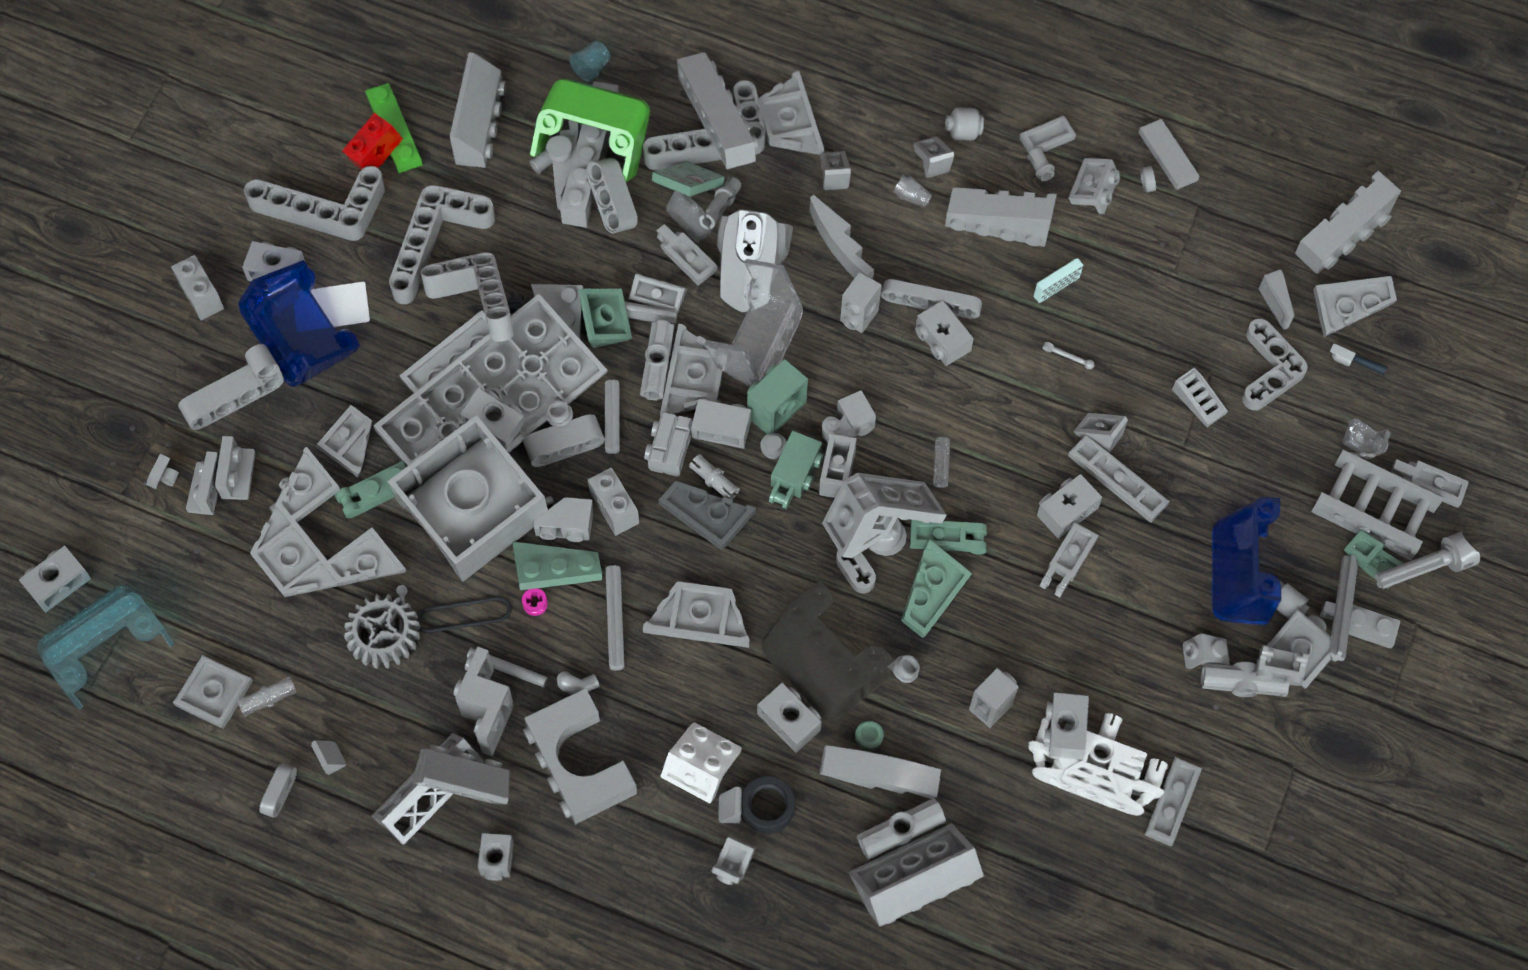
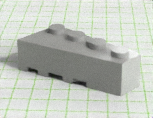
(1001, 215)
(1349, 224)

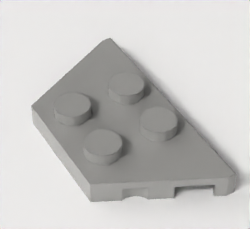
(790, 118)
(690, 374)
(699, 615)

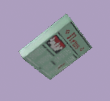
(688, 178)

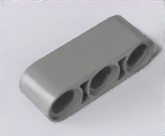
(612, 195)
(564, 441)

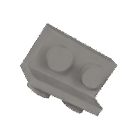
(1095, 184)
(234, 470)
(203, 492)

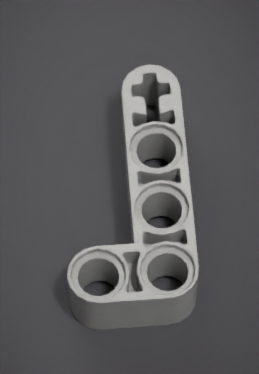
(234, 390)

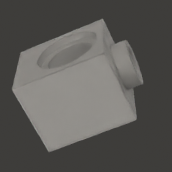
(495, 844)

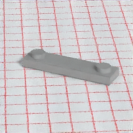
(1118, 478)

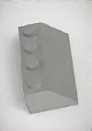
(477, 112)
(917, 874)

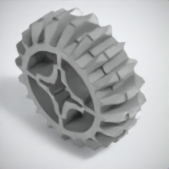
(389, 612)

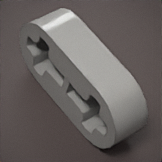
(851, 574)
(278, 790)

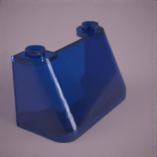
(293, 324)
(1238, 588)

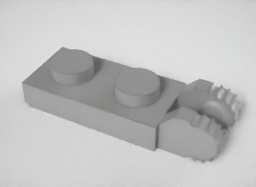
(1070, 557)

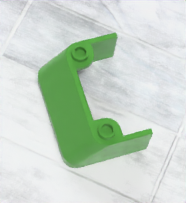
(599, 108)

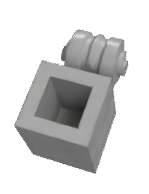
(855, 417)

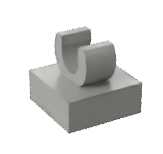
(162, 473)

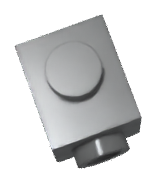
(1205, 649)
(733, 861)

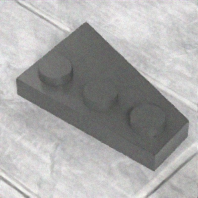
(708, 515)

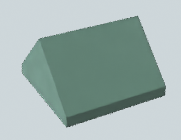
(605, 316)

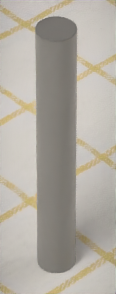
(515, 670)

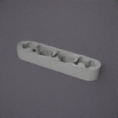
(926, 297)

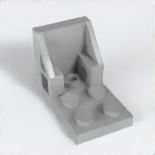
(864, 497)

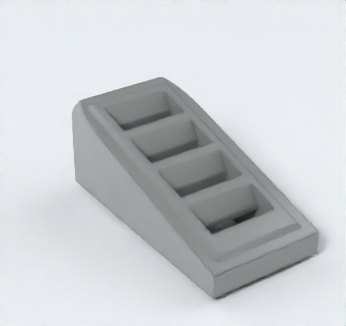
(1277, 297)
(1199, 384)

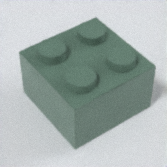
(777, 397)

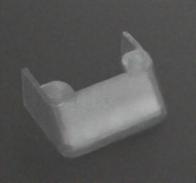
(766, 328)

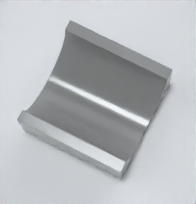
(469, 497)

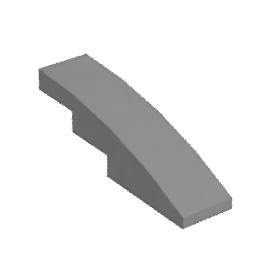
(562, 169)
(837, 237)
(880, 771)

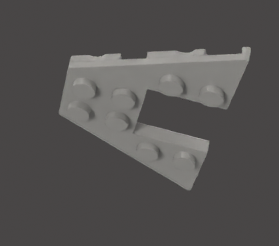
(292, 557)

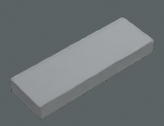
(1168, 154)
(1174, 802)

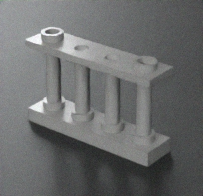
(1356, 519)

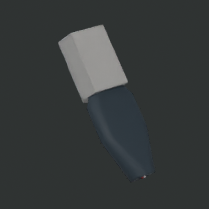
(1345, 357)

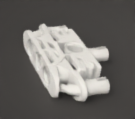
(1091, 779)

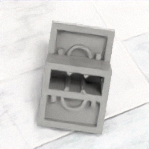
(484, 700)

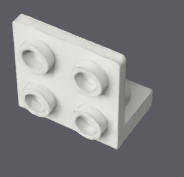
(699, 761)

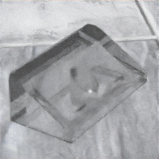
(687, 215)

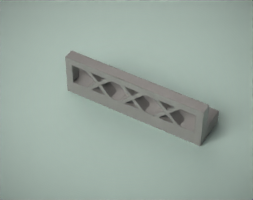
(408, 794)

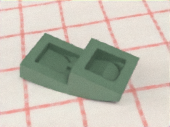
(1371, 554)

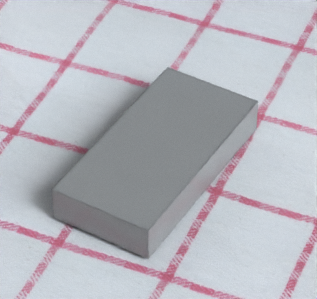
(1048, 135)

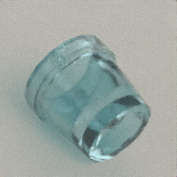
(590, 60)

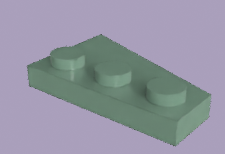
(554, 566)
(933, 588)

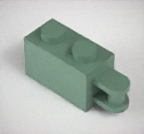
(795, 468)

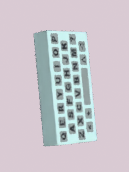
(1058, 280)

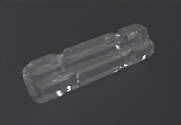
(941, 462)

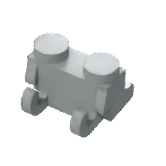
(1281, 664)

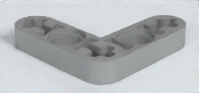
(1280, 371)

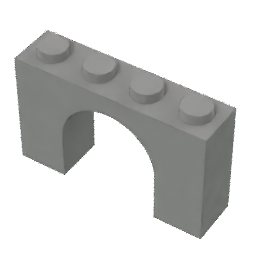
(580, 794)

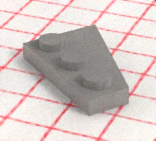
(1351, 301)

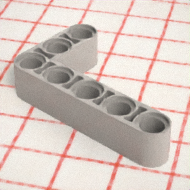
(692, 141)
(321, 208)
(426, 234)
(469, 274)

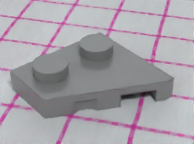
(348, 440)

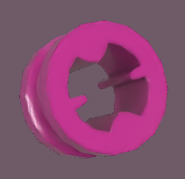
(528, 597)

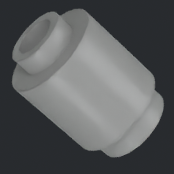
(1291, 601)

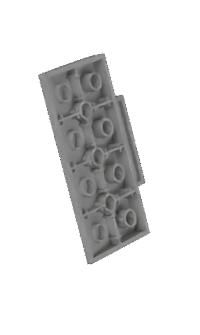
(529, 371)

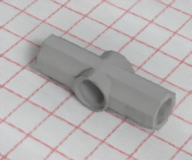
(656, 372)
(1240, 680)
(885, 836)

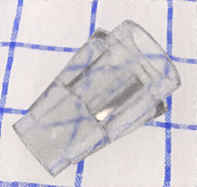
(912, 191)

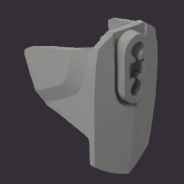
(770, 244)

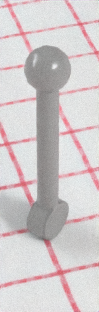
(1049, 347)
(401, 592)

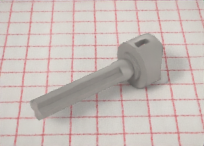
(1454, 552)

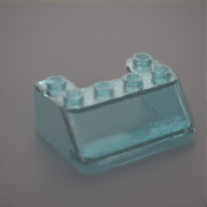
(91, 627)

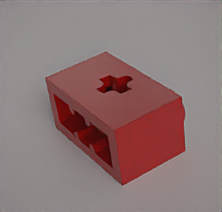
(372, 143)

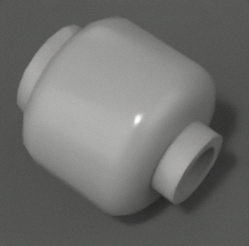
(964, 123)

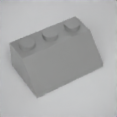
(462, 775)

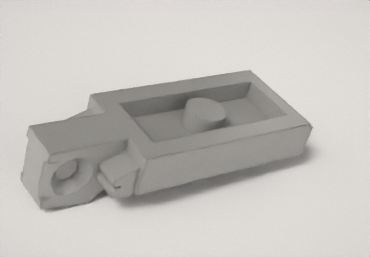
(686, 255)
(1426, 476)
(1367, 624)

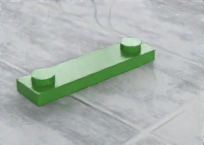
(385, 105)

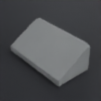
(657, 292)

